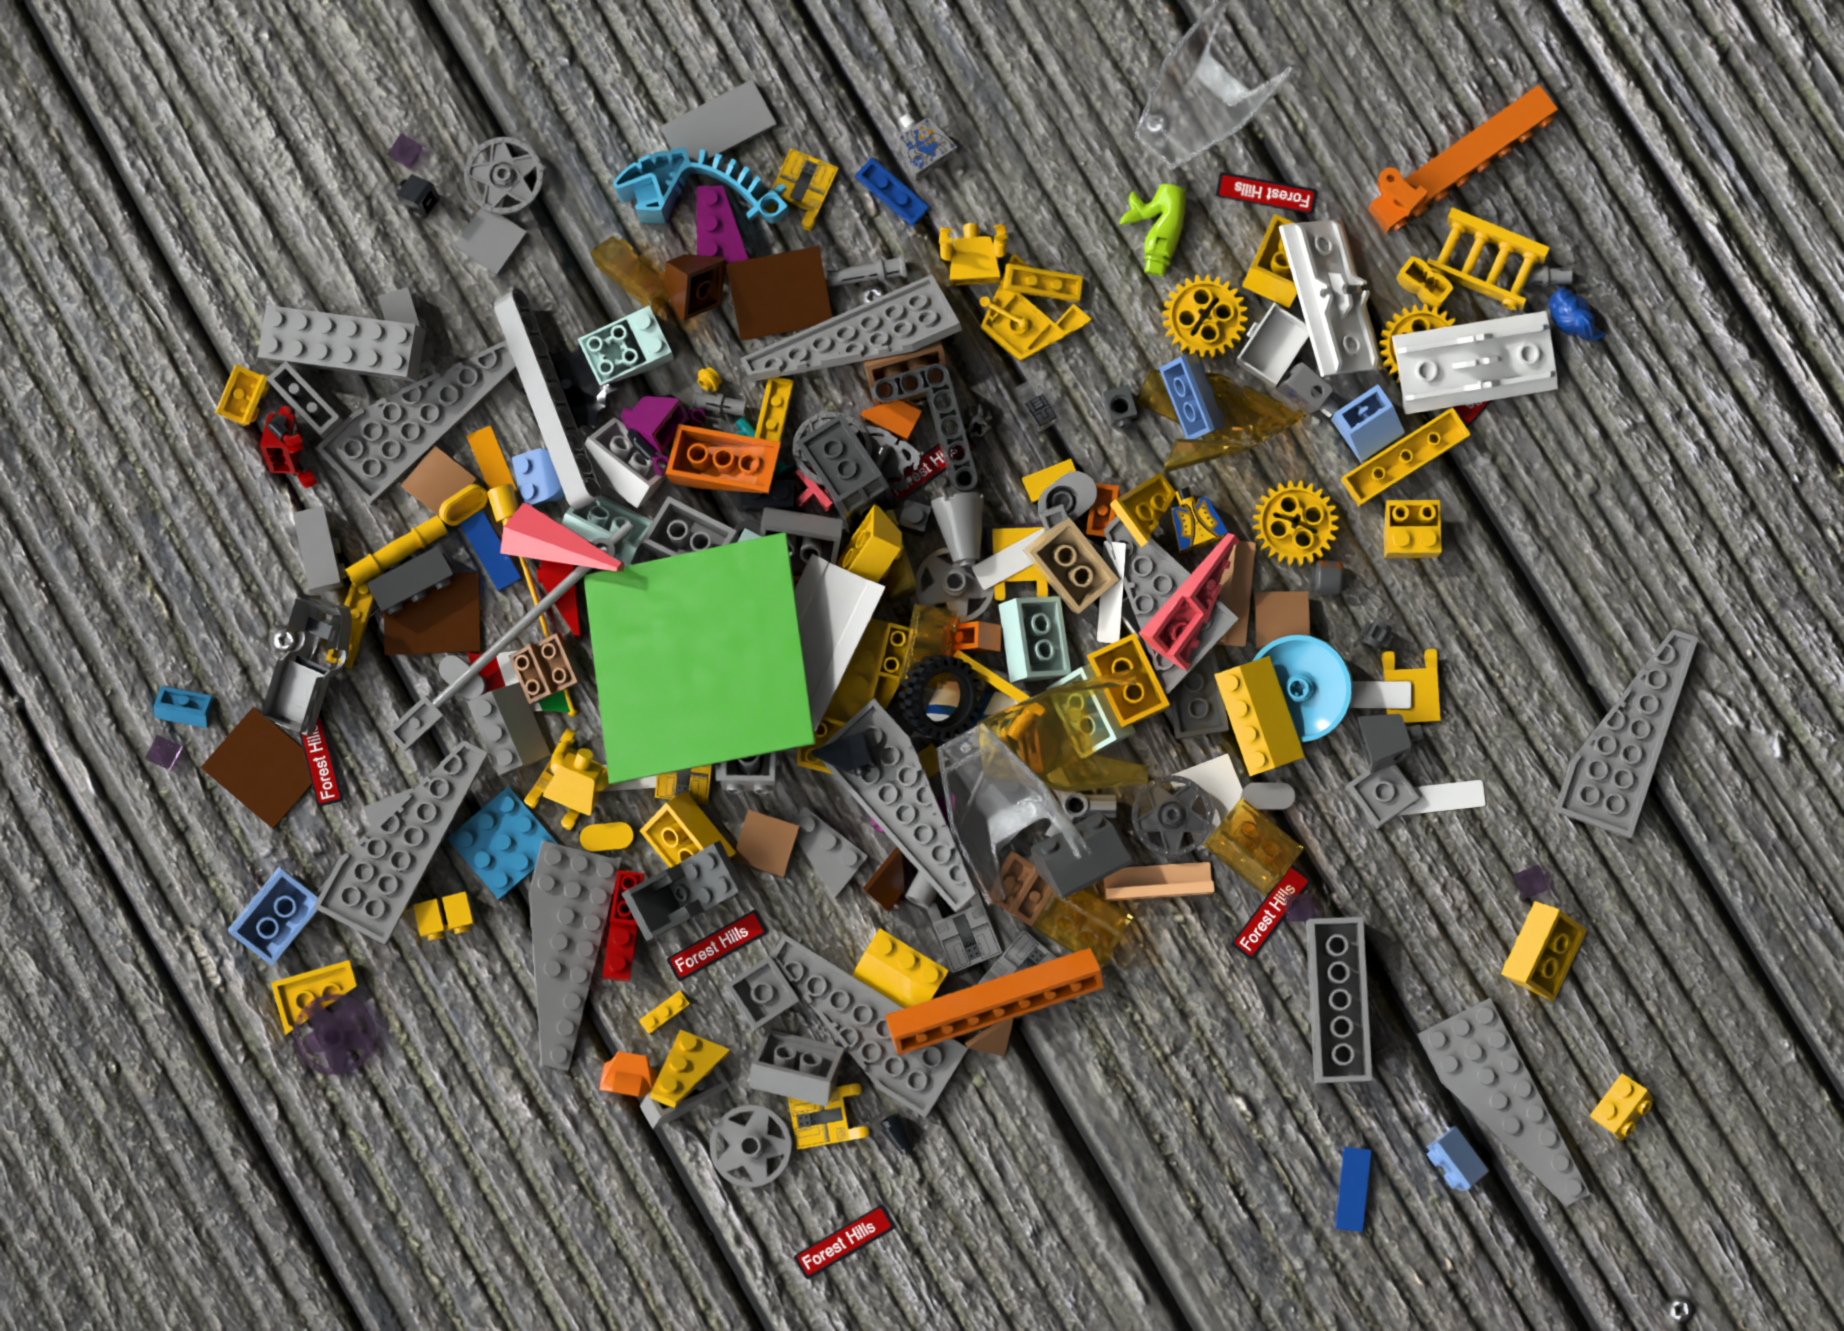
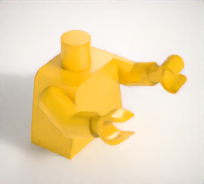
(973, 257)
(575, 778)

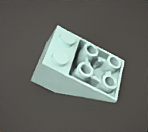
(626, 347)

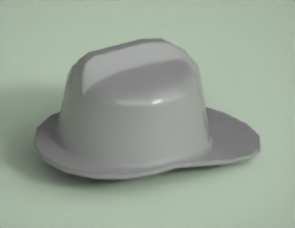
(1073, 490)

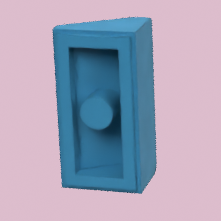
(183, 706)

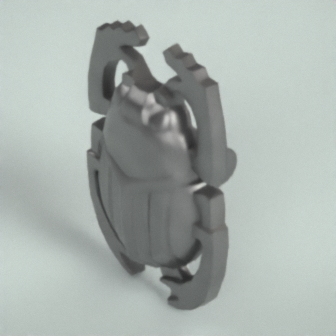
(890, 457)

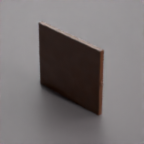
(779, 292)
(439, 623)
(260, 768)

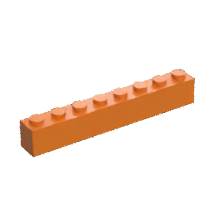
(1470, 155)
(994, 1001)

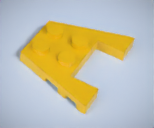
(1041, 330)

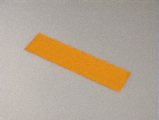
(491, 459)

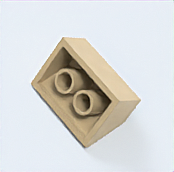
(1071, 565)

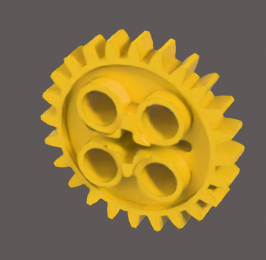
(1404, 324)
(1223, 329)
(1286, 545)

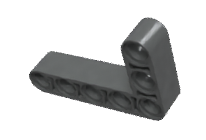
(939, 416)

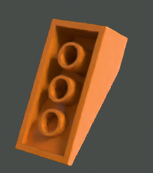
(722, 461)

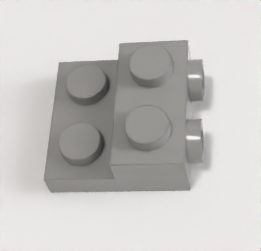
(759, 994)

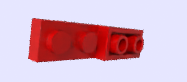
(622, 931)

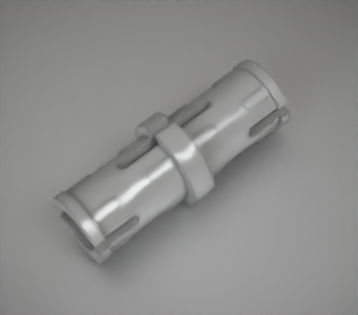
(1545, 276)
(719, 404)

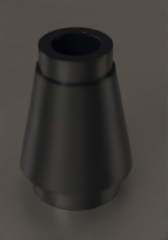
(897, 1132)

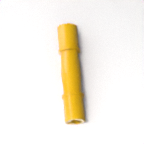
(396, 551)

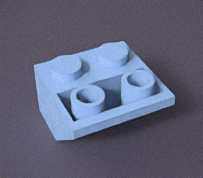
(1368, 423)
(1457, 1159)

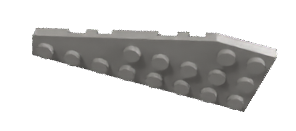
(874, 330)
(393, 434)
(1618, 759)
(904, 803)
(387, 864)
(567, 921)
(859, 1023)
(1491, 1080)

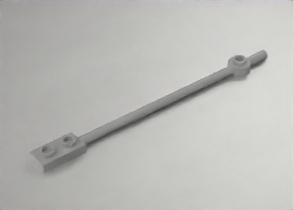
(428, 713)

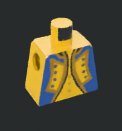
(1195, 522)

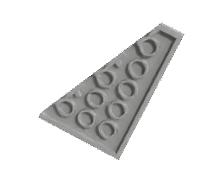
(1150, 581)

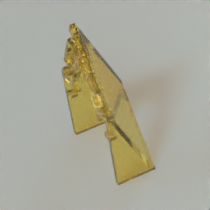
(1247, 414)

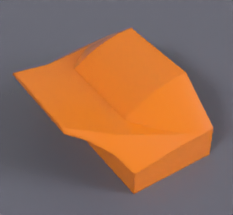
(1101, 512)
(628, 1075)

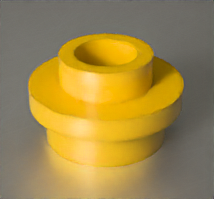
(708, 379)

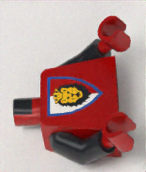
(282, 444)

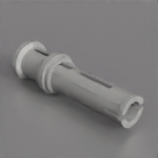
(880, 270)

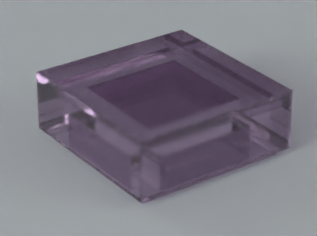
(405, 151)
(163, 752)
(1530, 882)
(1298, 907)

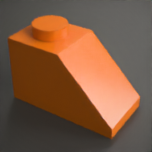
(895, 417)
(977, 638)

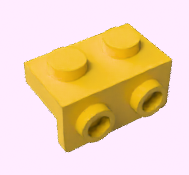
(242, 395)
(1622, 1107)

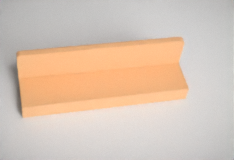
(1236, 591)
(1159, 881)

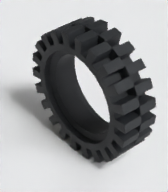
(914, 694)

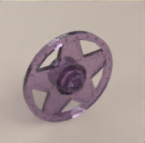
(334, 1034)

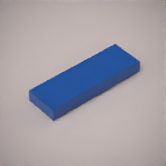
(892, 192)
(488, 550)
(1352, 1189)

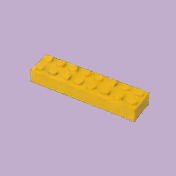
(1405, 457)

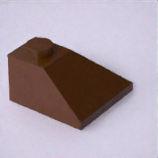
(694, 283)
(887, 884)

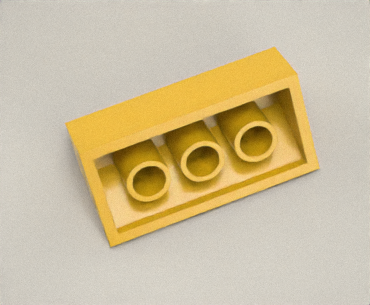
(1259, 715)

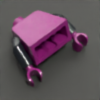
(655, 423)

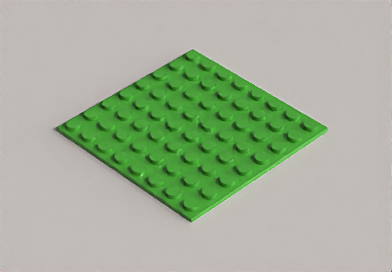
(699, 659)

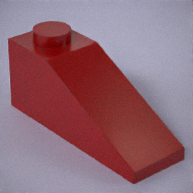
(551, 575)

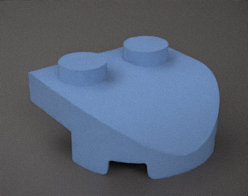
(537, 478)

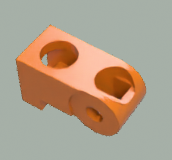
(1399, 191)

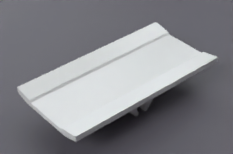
(1331, 297)
(1475, 362)
(832, 619)

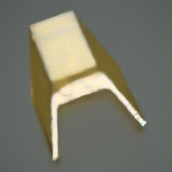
(1055, 740)

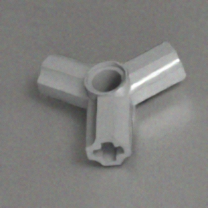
(1091, 805)

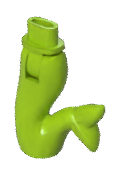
(1165, 233)

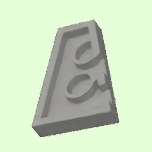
(828, 851)

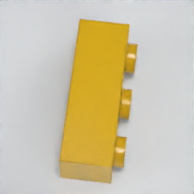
(664, 1012)

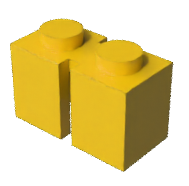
(431, 918)

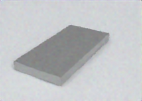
(720, 123)

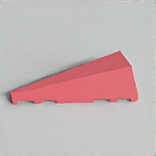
(539, 537)
(1179, 621)

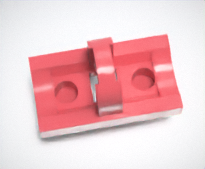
(812, 492)

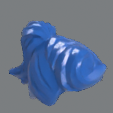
(1573, 315)

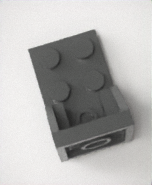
(846, 471)
(683, 891)

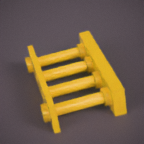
(1508, 243)

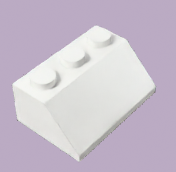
(621, 465)

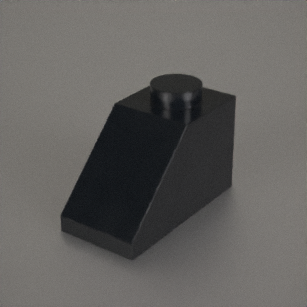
(418, 195)
(848, 754)

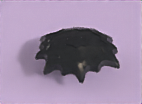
(580, 386)

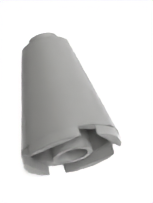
(961, 525)

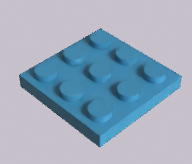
(501, 842)

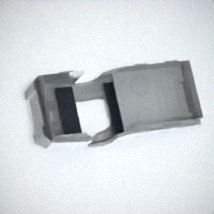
(297, 682)

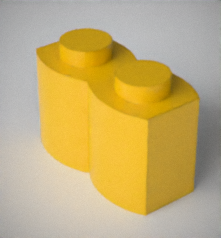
(1420, 280)

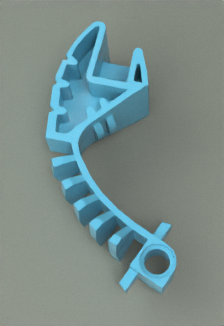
(659, 179)

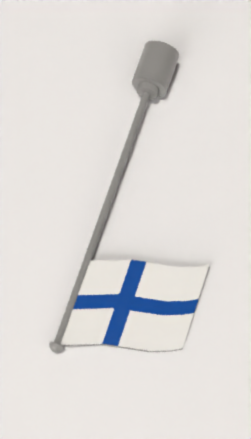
(939, 708)

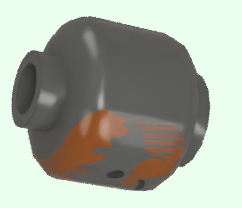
(1328, 577)

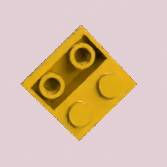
(1412, 529)

